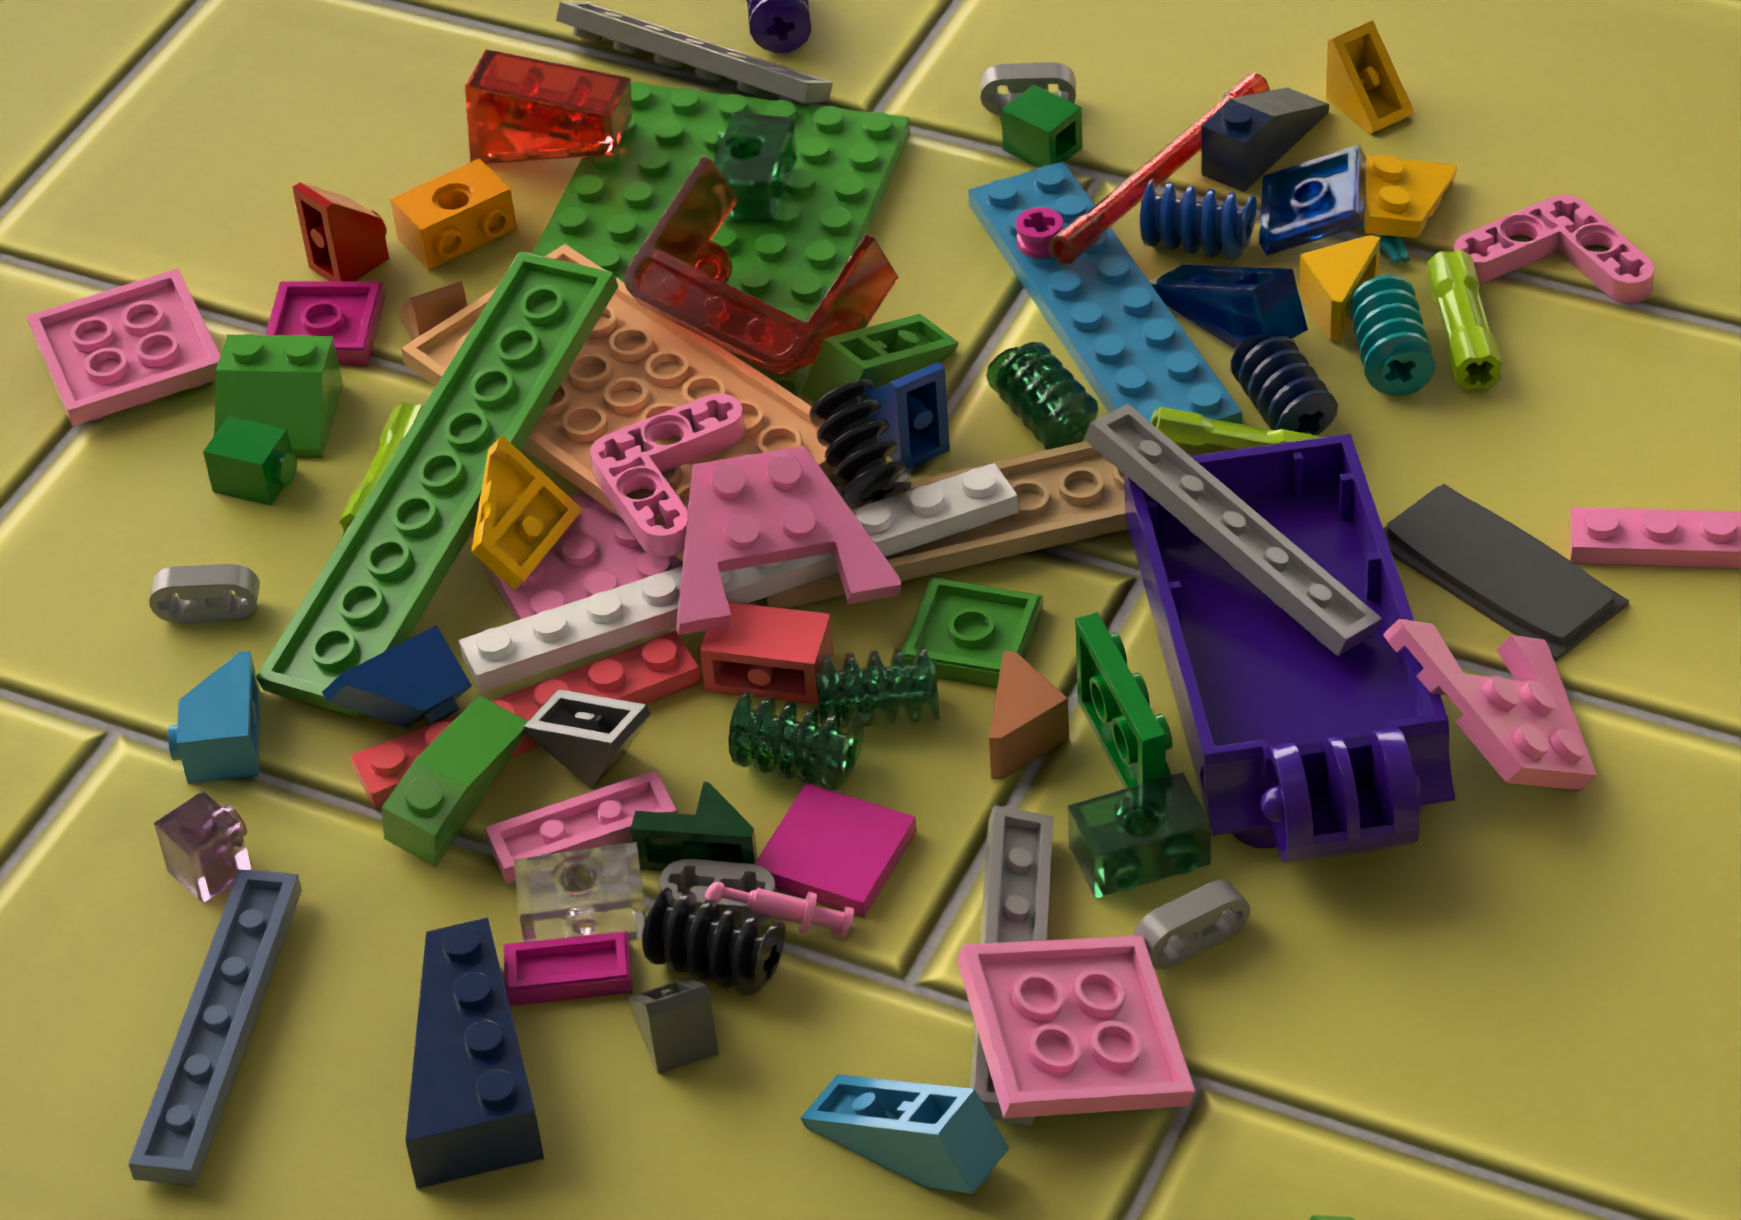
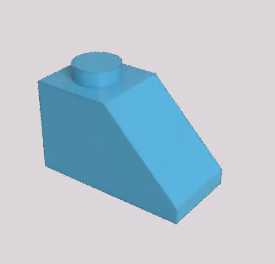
(220, 724)

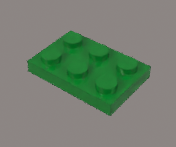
(1119, 705)

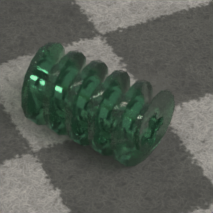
(1042, 394)
(877, 687)
(792, 745)

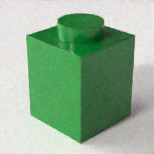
(1041, 127)
(250, 460)

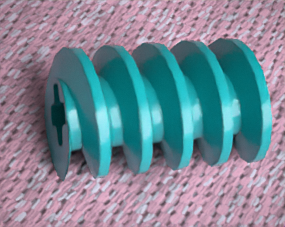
(1391, 335)

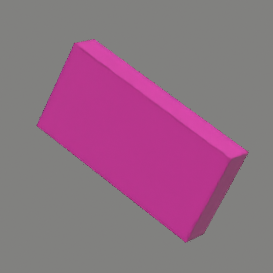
(568, 968)

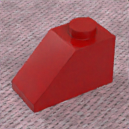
(339, 234)

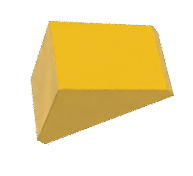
(1364, 80)
(1332, 277)

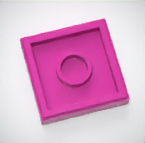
(330, 309)
(836, 848)

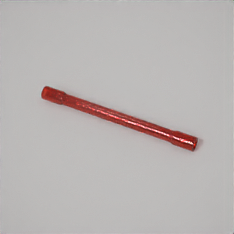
(1088, 228)

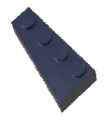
(468, 1073)

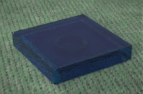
(1313, 200)

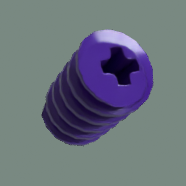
(779, 24)

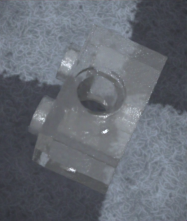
(581, 893)

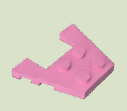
(766, 513)
(1516, 724)

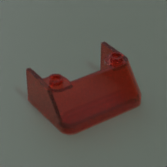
(686, 276)

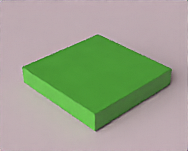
(970, 628)

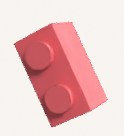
(767, 653)

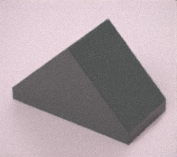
(586, 731)
(676, 1023)

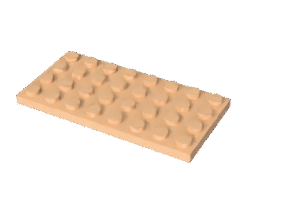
(630, 372)

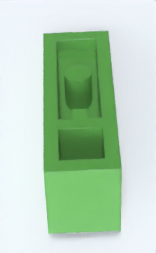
(877, 354)
(450, 780)

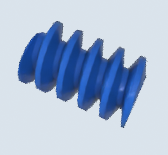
(1196, 222)

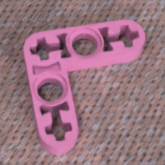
(1566, 227)
(716, 425)

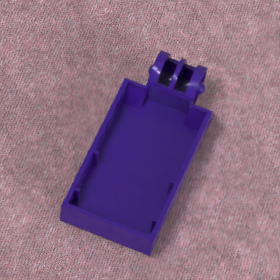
(1278, 727)

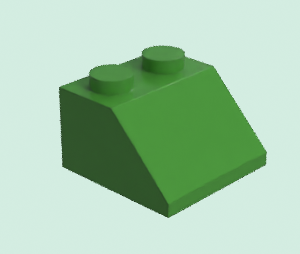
(282, 385)

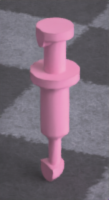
(787, 908)

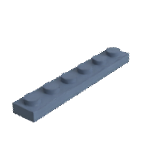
(215, 1029)

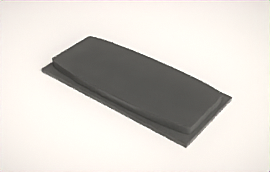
(1501, 570)

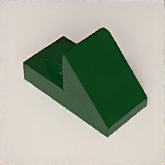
(712, 834)

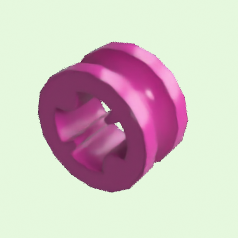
(1036, 229)

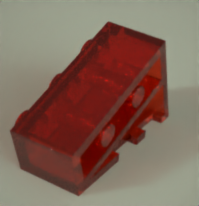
(543, 110)

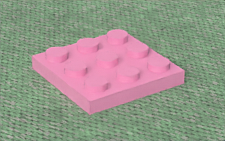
(125, 346)
(587, 559)
(1074, 1026)

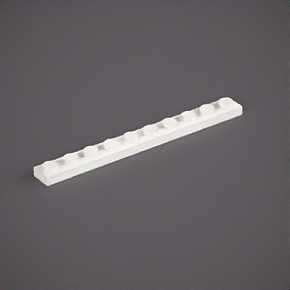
(653, 602)

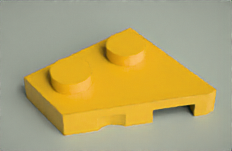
(1403, 194)
(518, 514)

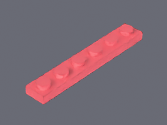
(631, 675)

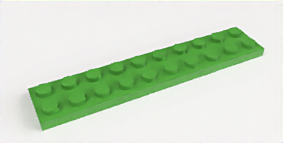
(434, 481)

